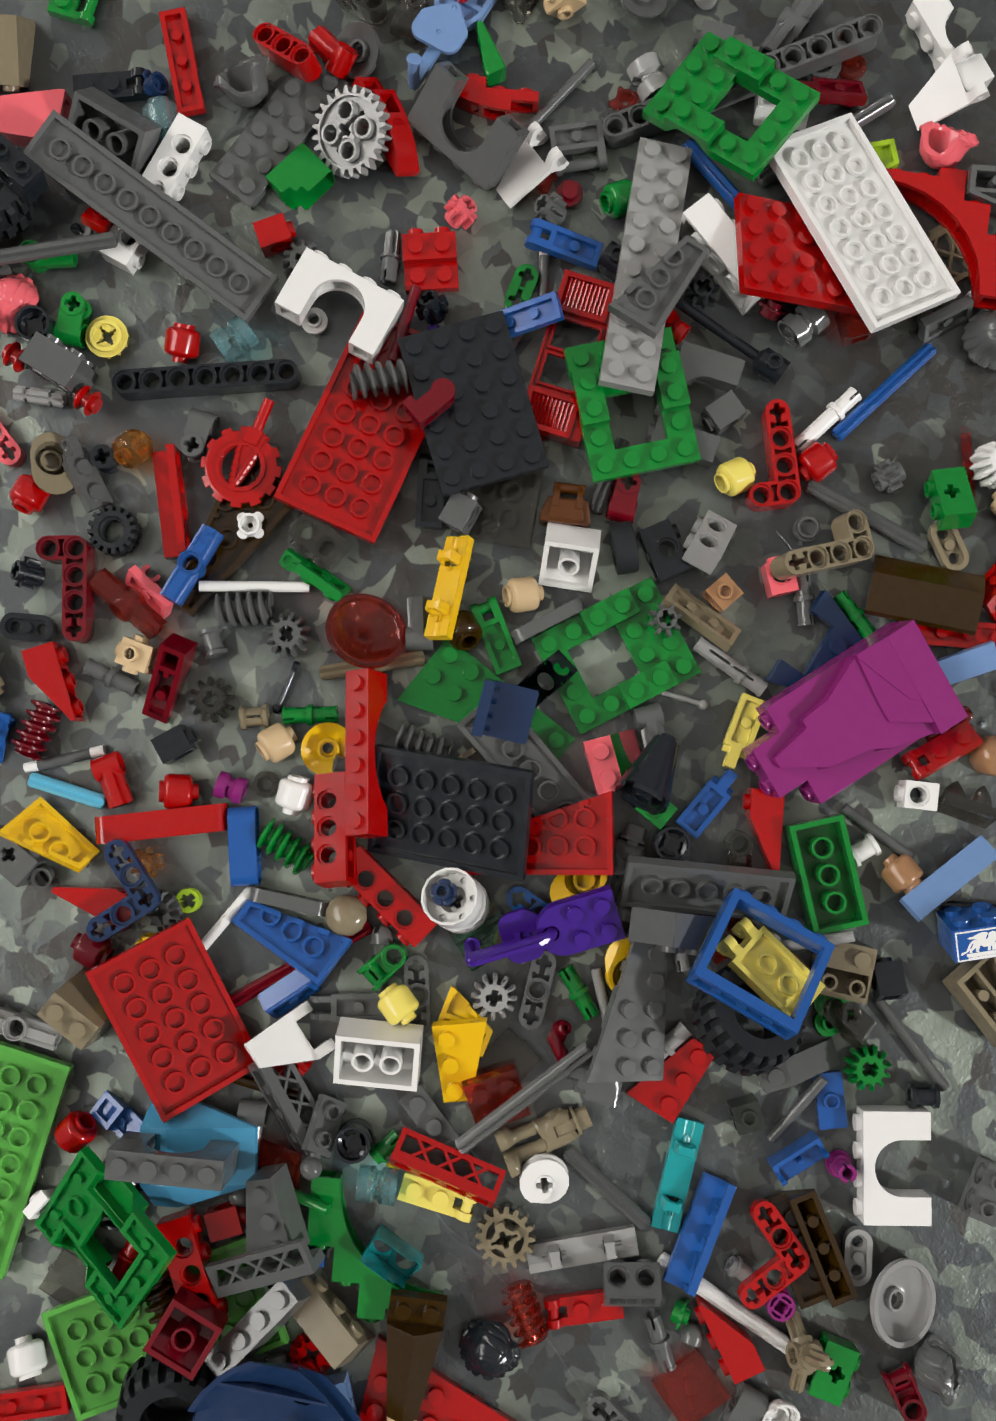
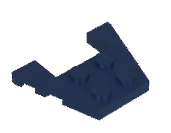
(837, 639)

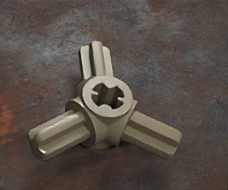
(803, 1354)

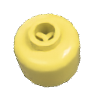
(735, 476)
(398, 1004)

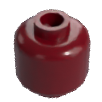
(89, 952)

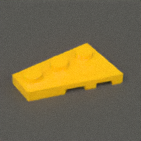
(50, 835)
(457, 1053)

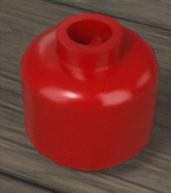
(182, 342)
(817, 462)
(27, 496)
(178, 791)
(75, 1131)

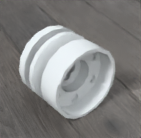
(473, 905)

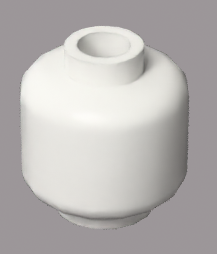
(294, 794)
(27, 1357)

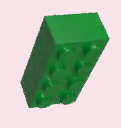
(826, 874)

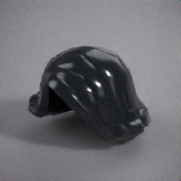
(488, 1349)

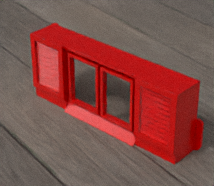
(555, 408)

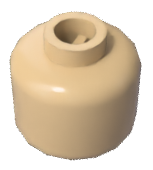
(522, 594)
(276, 742)

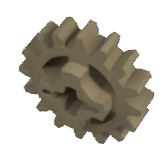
(494, 1241)

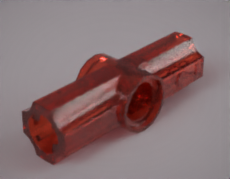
(127, 603)

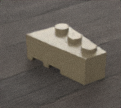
(975, 990)
(332, 1324)

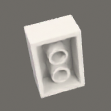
(377, 1054)

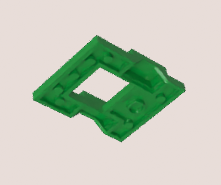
(704, 81)
(673, 400)
(658, 659)
(74, 1217)

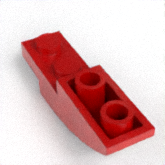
(495, 101)
(402, 148)

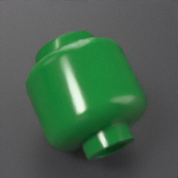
(615, 198)

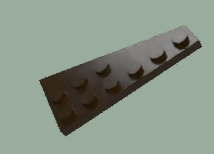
(234, 550)

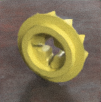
(94, 336)

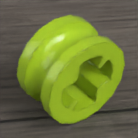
(198, 898)

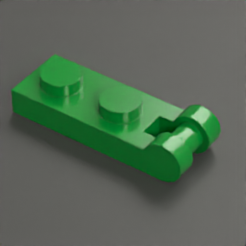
(496, 637)

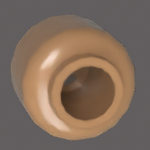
(901, 873)

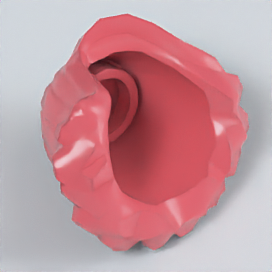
(944, 145)
(15, 293)

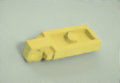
(741, 730)

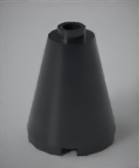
(651, 775)

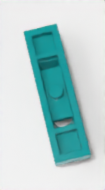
(677, 1173)

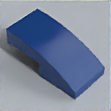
(116, 1114)

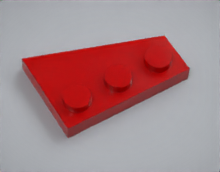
(679, 1080)

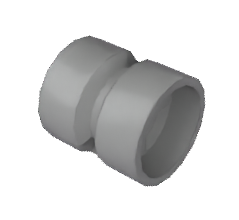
(647, 75)

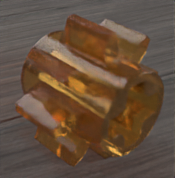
(151, 857)

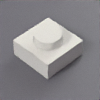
(37, 1203)

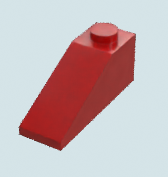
(766, 823)
(96, 899)

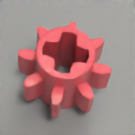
(460, 211)

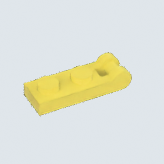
(434, 1197)

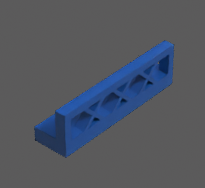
(699, 1233)

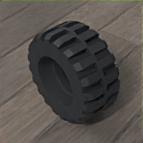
(732, 1044)
(152, 1381)

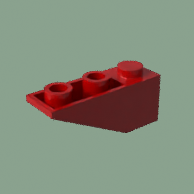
(49, 671)
(733, 1342)

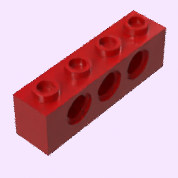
(343, 869)
(402, 899)
(189, 1225)

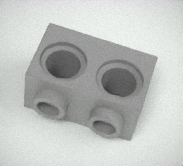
(709, 542)

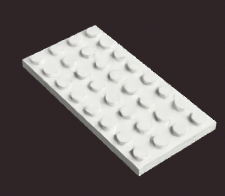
(862, 223)

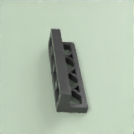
(281, 1105)
(260, 1273)

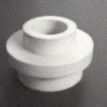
(320, 326)

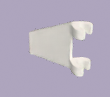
(945, 90)
(528, 168)
(285, 1042)

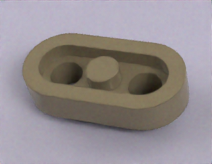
(950, 545)

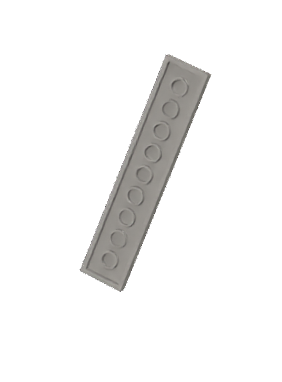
(649, 232)

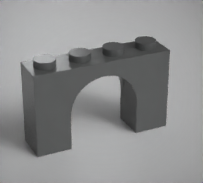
(433, 119)
(707, 368)
(136, 1161)

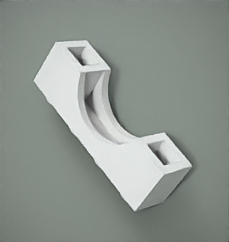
(929, 22)

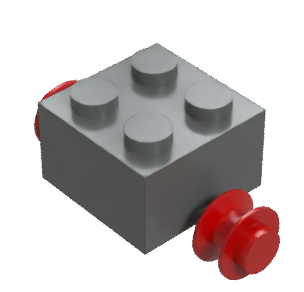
(59, 366)

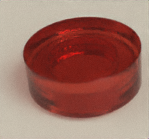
(853, 68)

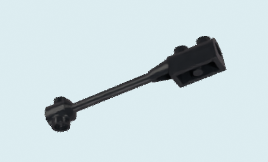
(766, 362)

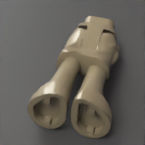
(555, 1128)

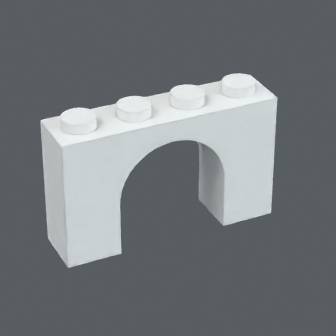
(317, 275)
(875, 1129)

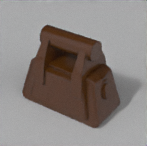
(566, 510)

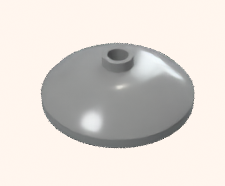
(902, 1303)

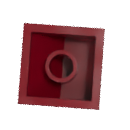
(186, 1333)

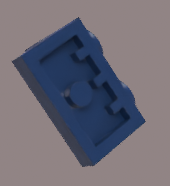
(505, 711)

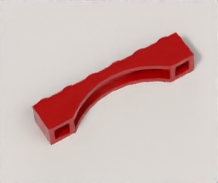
(363, 798)

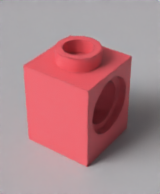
(774, 588)

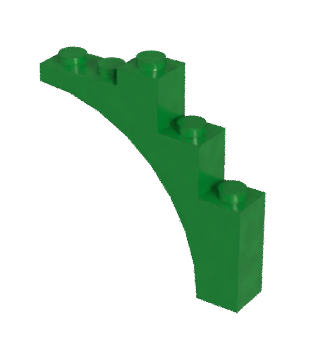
(338, 1232)

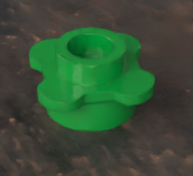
(681, 1313)

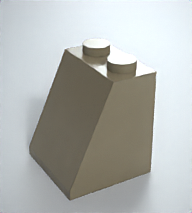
(15, 51)
(76, 1012)

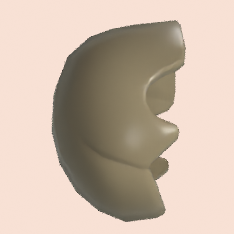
(346, 915)

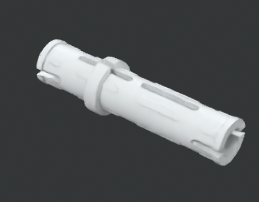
(834, 412)

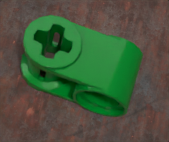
(71, 323)
(381, 967)

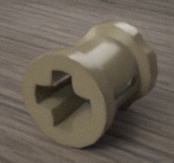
(246, 713)

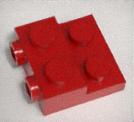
(430, 260)

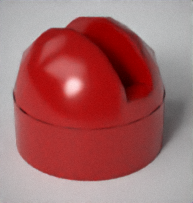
(679, 330)

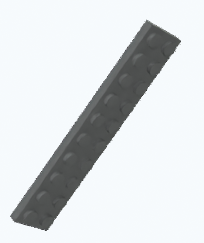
(150, 216)

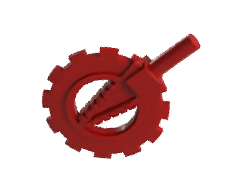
(249, 446)

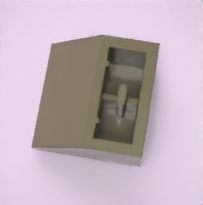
(849, 972)

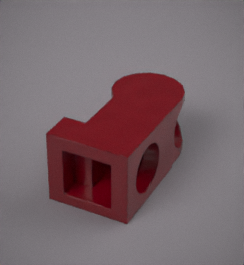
(431, 404)

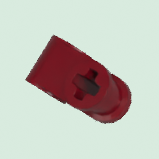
(623, 502)
(904, 1390)

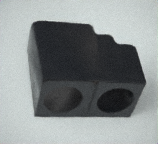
(531, 682)

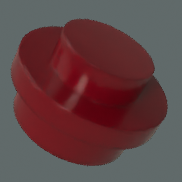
(571, 192)

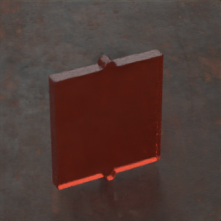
(276, 1154)

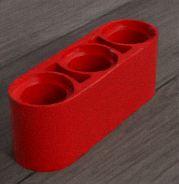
(287, 52)

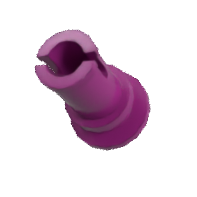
(841, 1165)

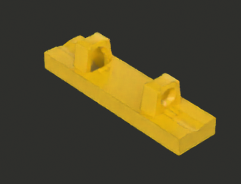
(448, 588)

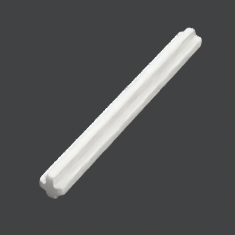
(737, 1311)

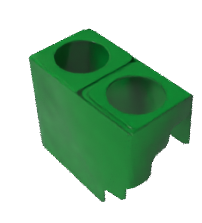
(300, 178)

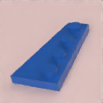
(301, 945)

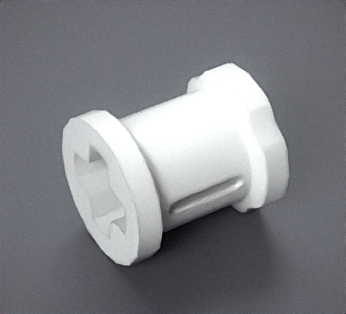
(865, 849)

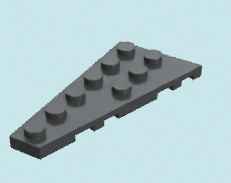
(634, 1021)

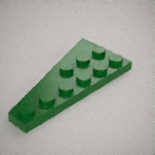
(452, 689)

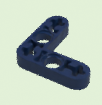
(132, 901)

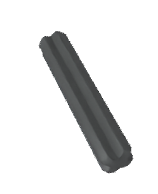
(604, 488)

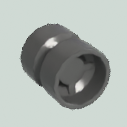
(799, 327)

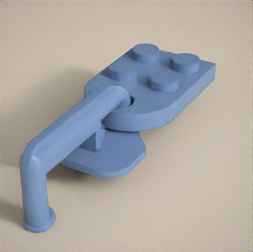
(444, 31)

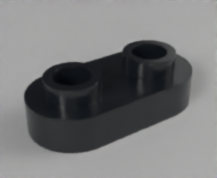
(29, 627)

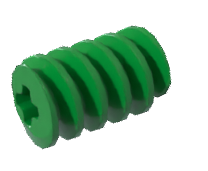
(285, 847)

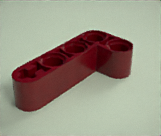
(70, 590)

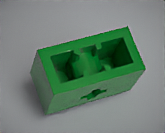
(950, 498)
(835, 1384)

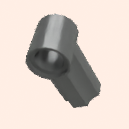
(417, 621)
(649, 721)
(254, 1112)

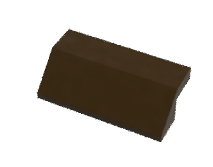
(925, 594)
(827, 1273)

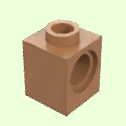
(722, 593)

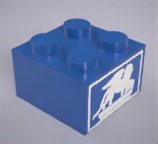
(968, 931)

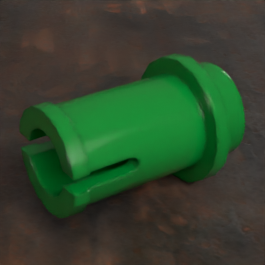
(384, 1147)

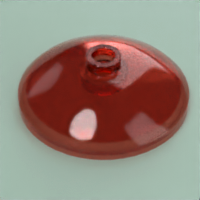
(374, 622)

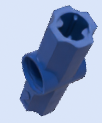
(182, 580)

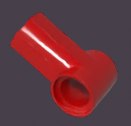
(336, 54)
(110, 773)

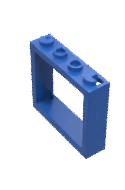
(742, 1000)

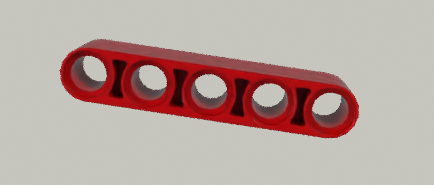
(162, 823)

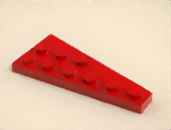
(573, 839)
(441, 1402)

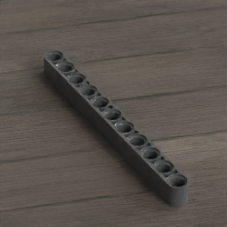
(799, 52)

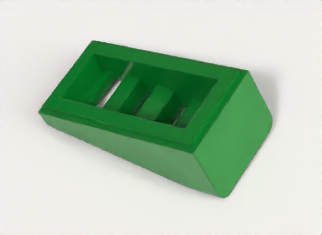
(492, 63)

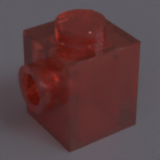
(852, 329)

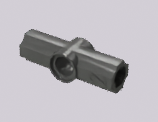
(790, 24)

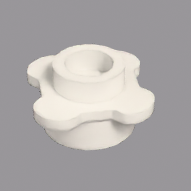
(246, 518)

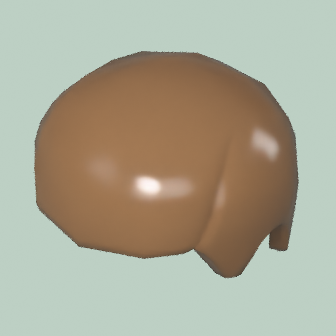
(984, 758)

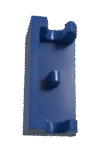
(797, 1157)

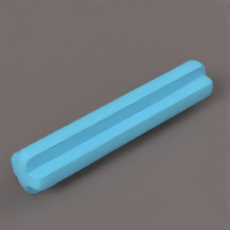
(67, 790)

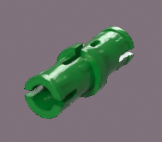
(854, 614)
(310, 714)
(578, 992)

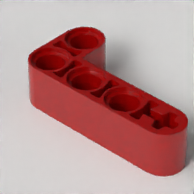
(777, 454)

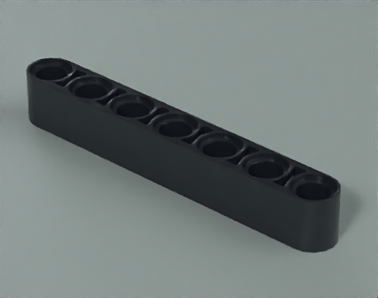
(195, 373)

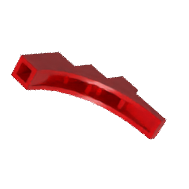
(965, 220)

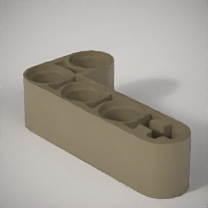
(850, 546)

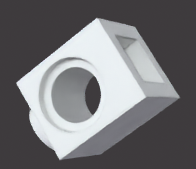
(928, 795)

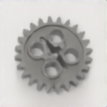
(351, 131)

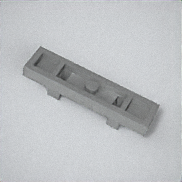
(583, 1248)

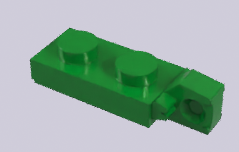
(311, 574)

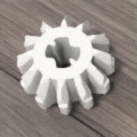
(985, 465)

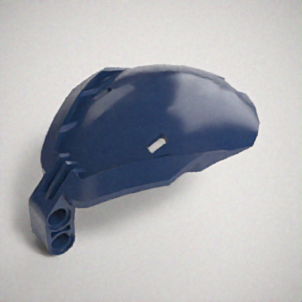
(272, 1394)

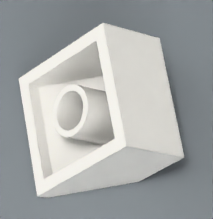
(570, 557)

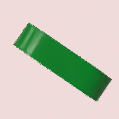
(515, 285)

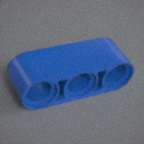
(242, 845)

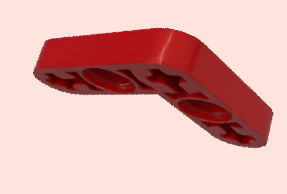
(781, 1262)

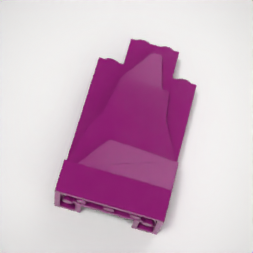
(852, 715)

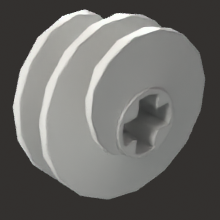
(547, 1190)

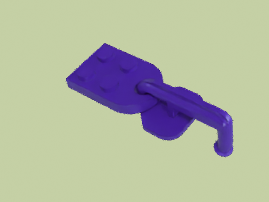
(581, 922)

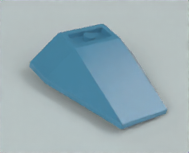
(192, 1132)

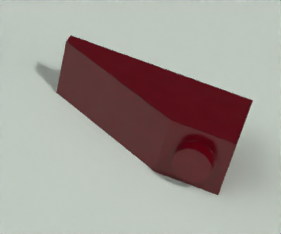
(168, 676)

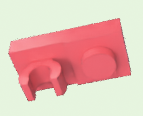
(149, 589)

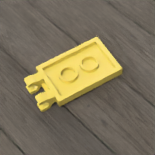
(766, 965)

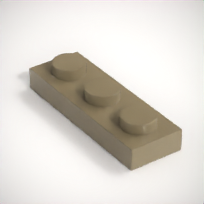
(702, 617)

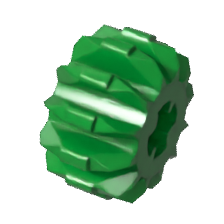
(857, 1072)

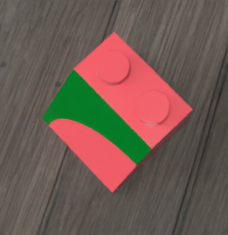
(610, 758)

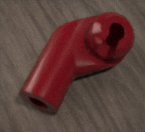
(557, 1037)

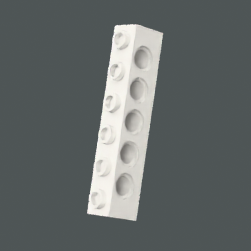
(181, 134)

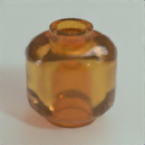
(132, 448)

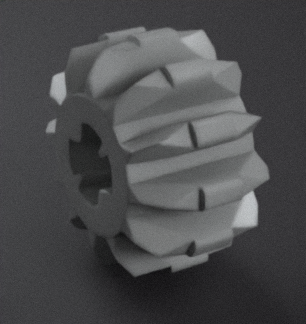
(501, 1003)

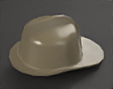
(47, 464)

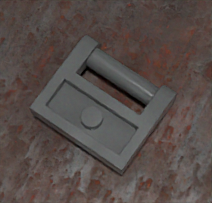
(580, 138)

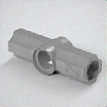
(34, 1031)

